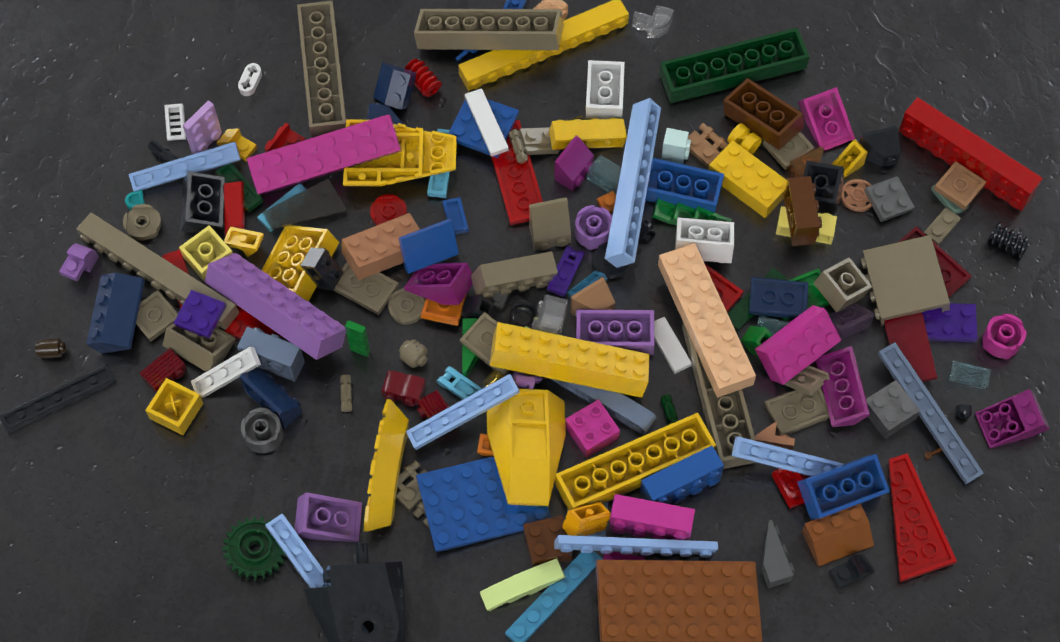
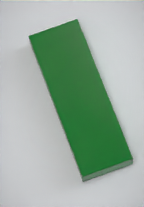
(357, 338)

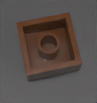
(540, 540)

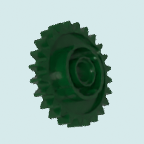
(247, 561)

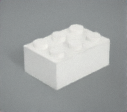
(605, 89)
(711, 237)

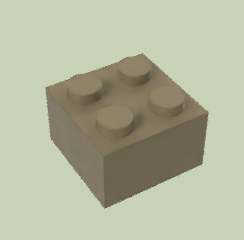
(842, 284)

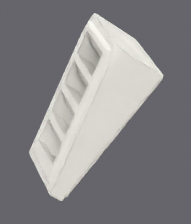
(175, 108)

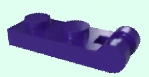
(566, 271)

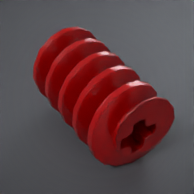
(424, 78)

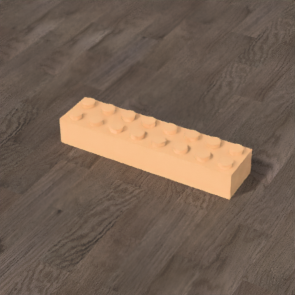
(706, 320)

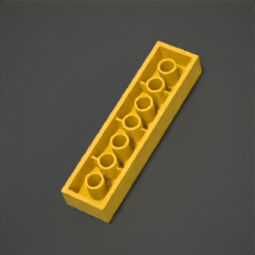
(569, 359)
(625, 466)

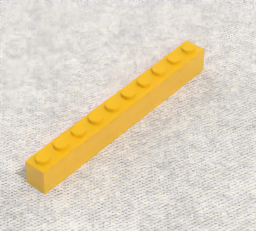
(575, 31)

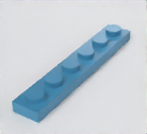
(552, 597)

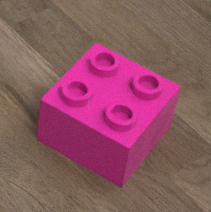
(592, 428)

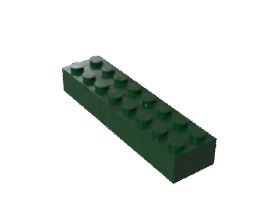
(733, 64)

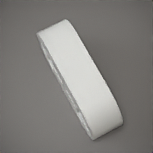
(246, 78)

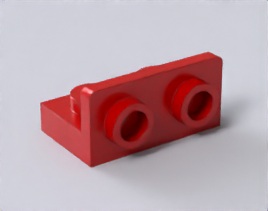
(283, 137)

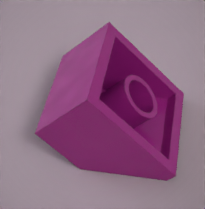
(573, 164)

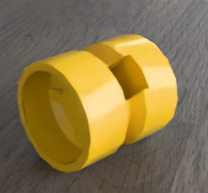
(743, 137)

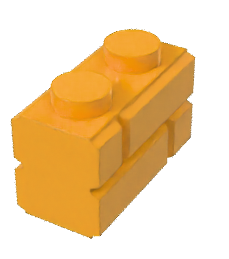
(586, 520)

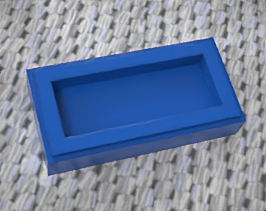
(454, 211)

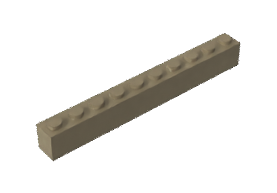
(148, 264)

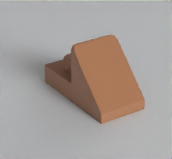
(768, 436)

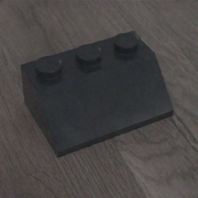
(202, 202)

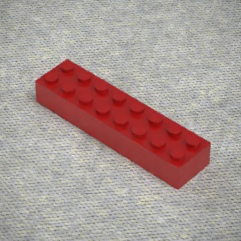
(956, 143)

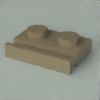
(537, 141)
(808, 380)

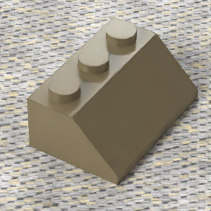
(197, 349)

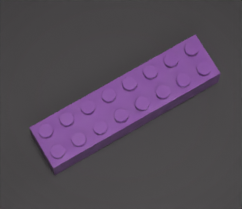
(275, 305)

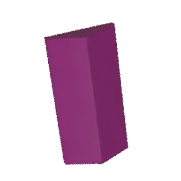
(844, 389)

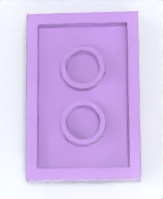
(202, 128)

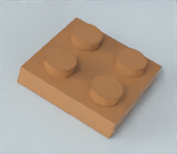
(960, 185)

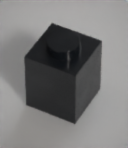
(476, 306)

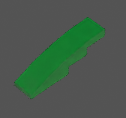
(670, 213)

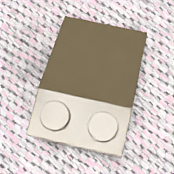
(549, 224)

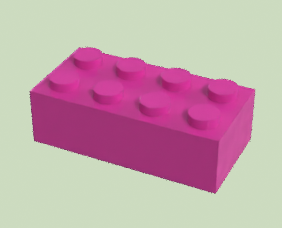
(798, 344)
(650, 519)

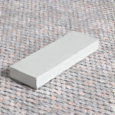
(670, 346)

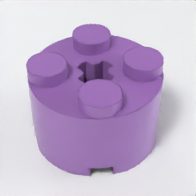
(592, 226)

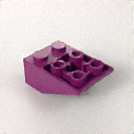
(1012, 419)

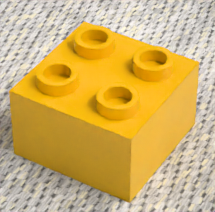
(174, 406)

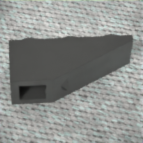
(775, 564)

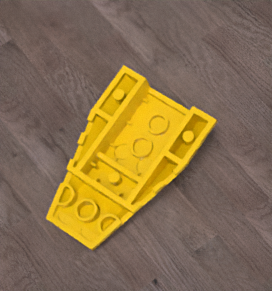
(421, 156)

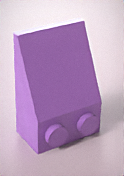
(327, 518)

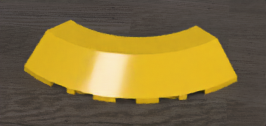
(386, 467)

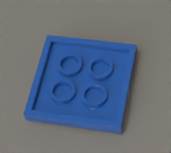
(468, 132)

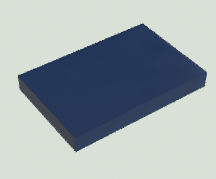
(777, 297)

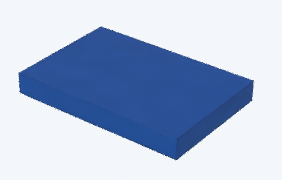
(428, 246)

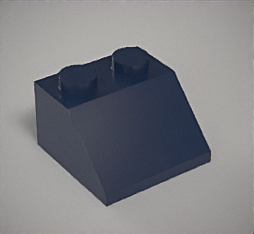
(394, 86)

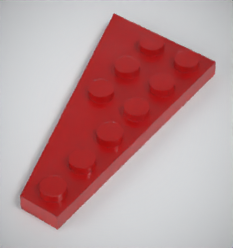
(918, 533)

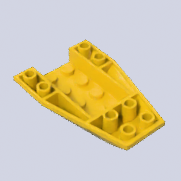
(527, 444)

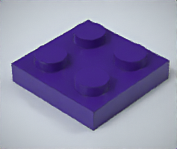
(200, 314)

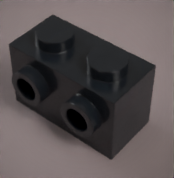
(322, 268)

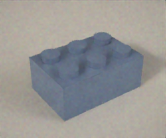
(273, 353)

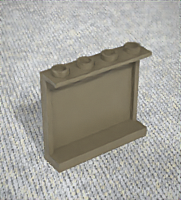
(905, 278)

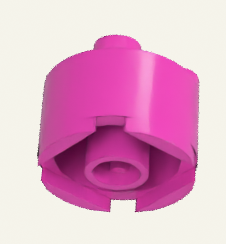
(1004, 336)

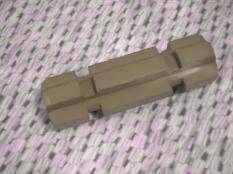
(518, 146)
(346, 396)

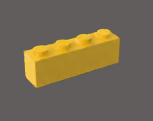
(593, 133)

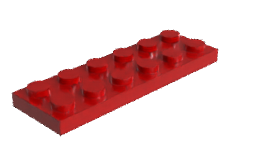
(516, 183)

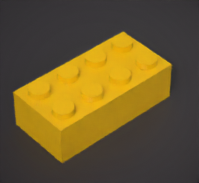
(749, 179)

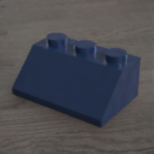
(271, 396)

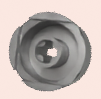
(259, 440)

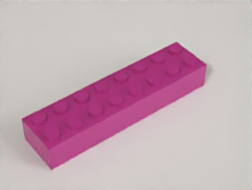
(324, 154)

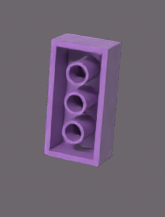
(618, 328)

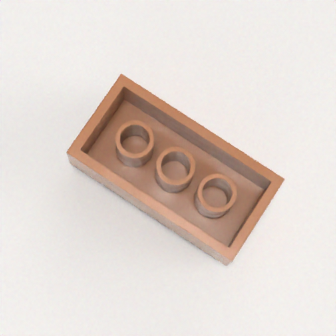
(377, 246)

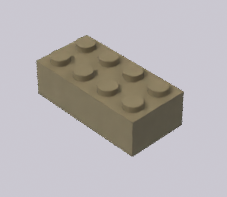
(514, 274)

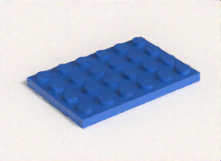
(470, 505)

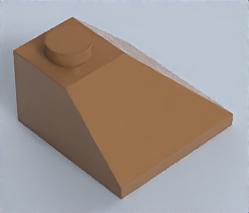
(593, 297)

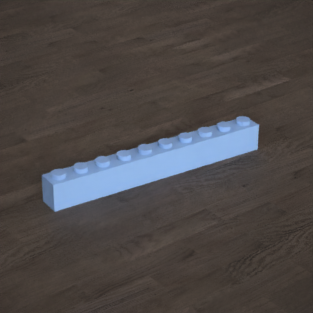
(633, 183)

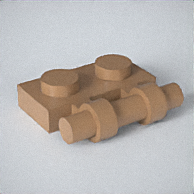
(702, 148)

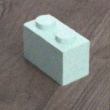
(676, 146)

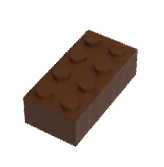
(763, 113)

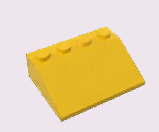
(290, 252)

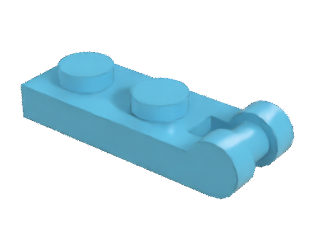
(461, 386)

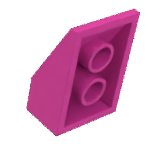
(827, 119)

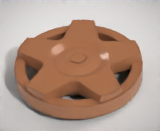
(856, 195)

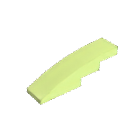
(521, 584)

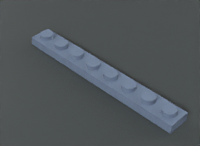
(931, 414)

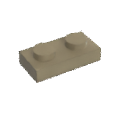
(942, 226)

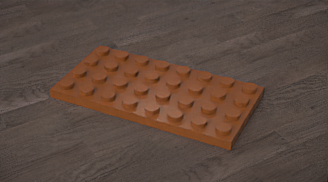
(678, 601)

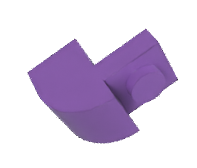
(78, 260)

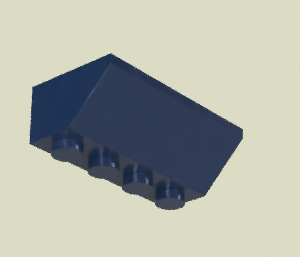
(115, 312)

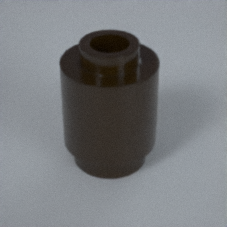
(50, 348)

